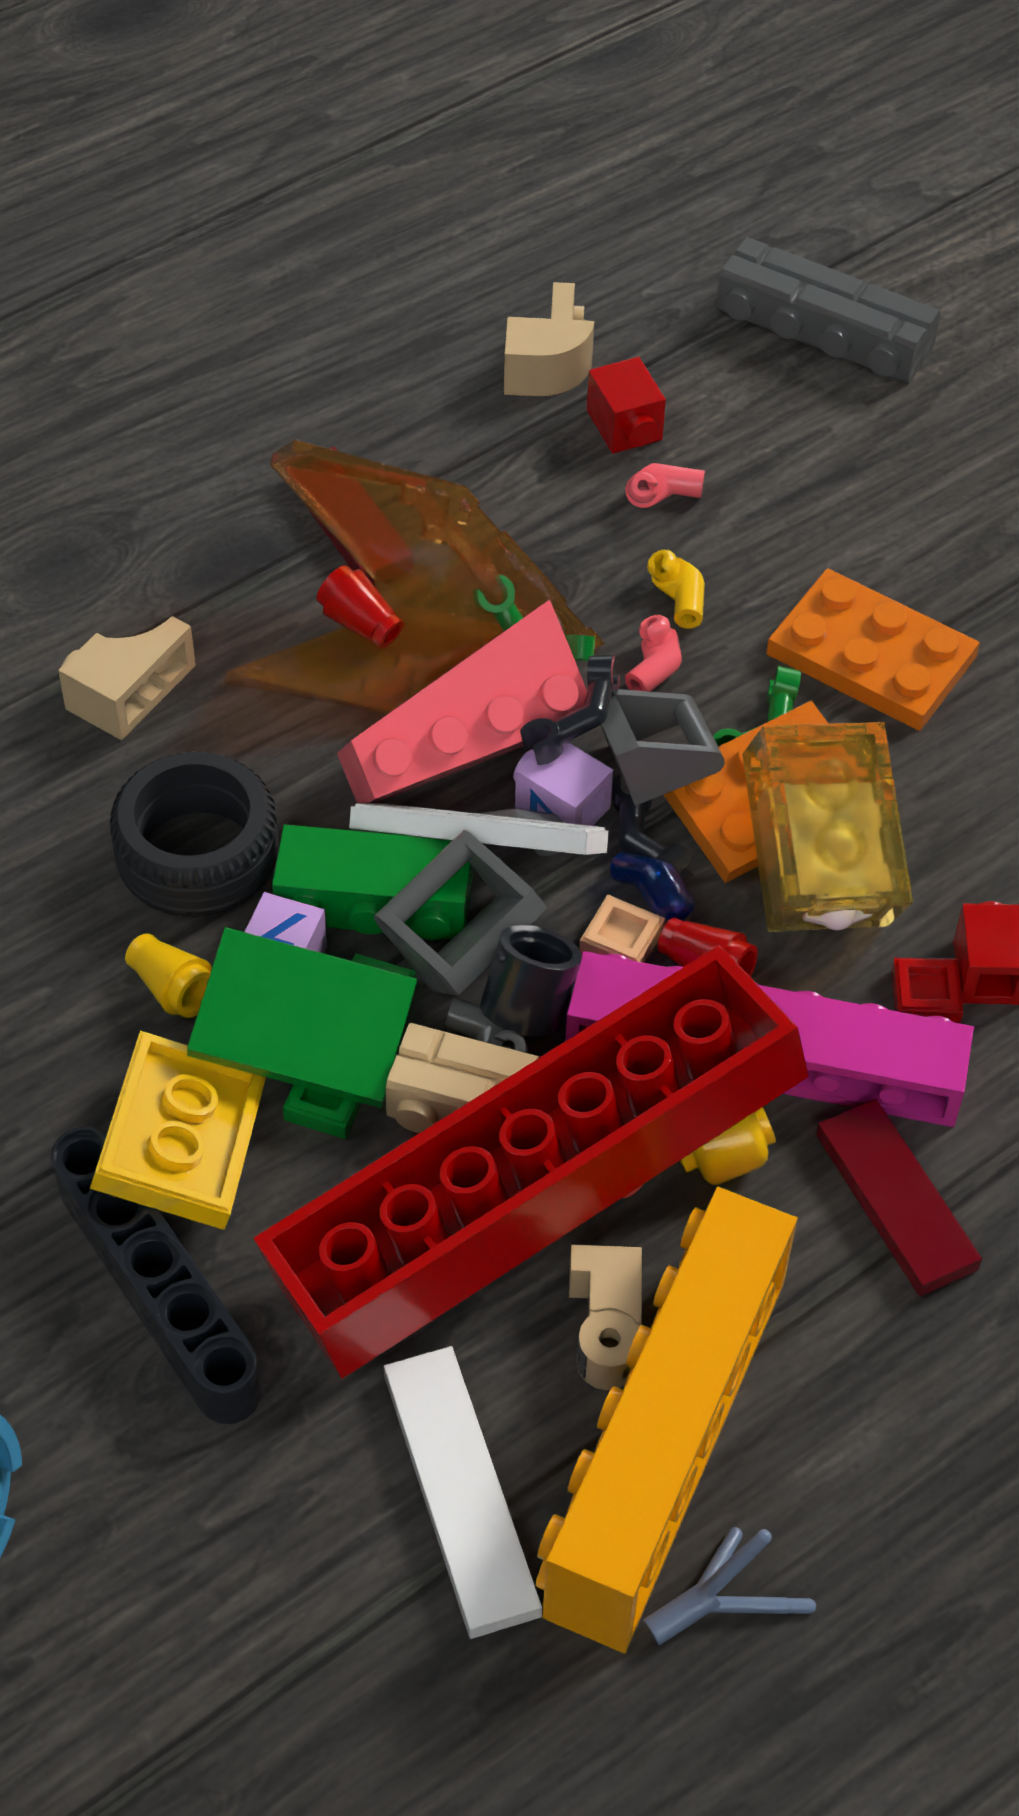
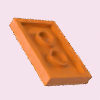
(873, 649)
(718, 805)

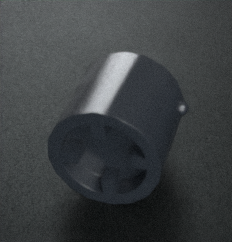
(530, 980)

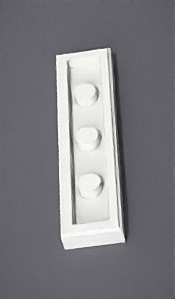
(486, 828)
(462, 1493)

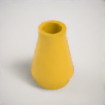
(170, 974)

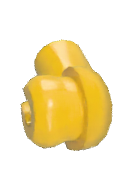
(681, 583)

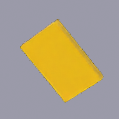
(179, 1133)

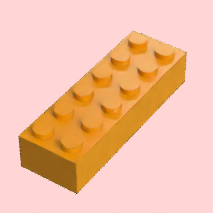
(665, 1419)

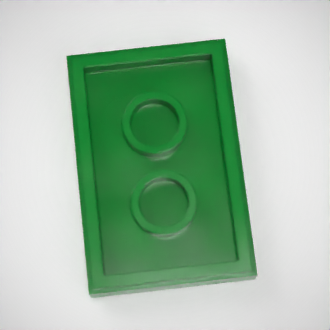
(302, 1017)

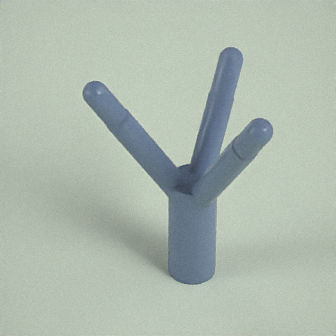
(702, 1597)

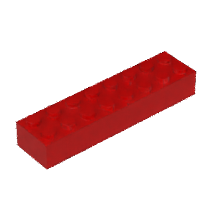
(532, 1158)

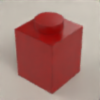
(625, 404)
(988, 952)

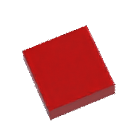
(927, 987)

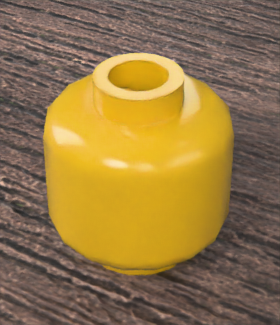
(734, 1151)

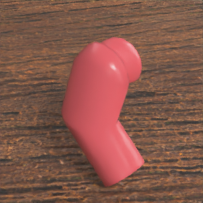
(661, 481)
(660, 655)

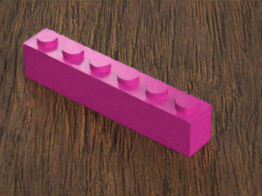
(849, 1048)

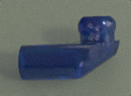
(657, 883)

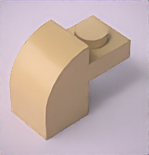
(551, 353)

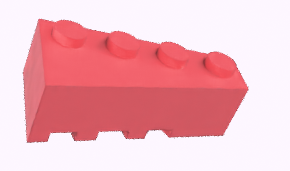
(469, 711)

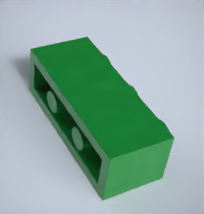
(361, 872)

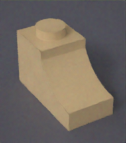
(124, 678)

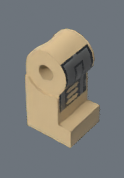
(614, 1293)

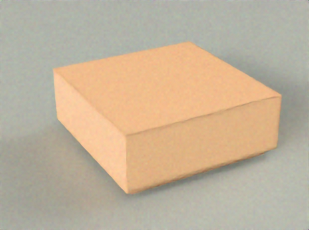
(622, 930)

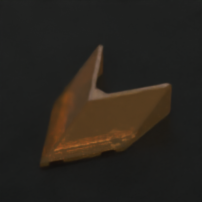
(427, 555)

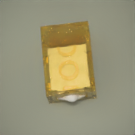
(826, 826)

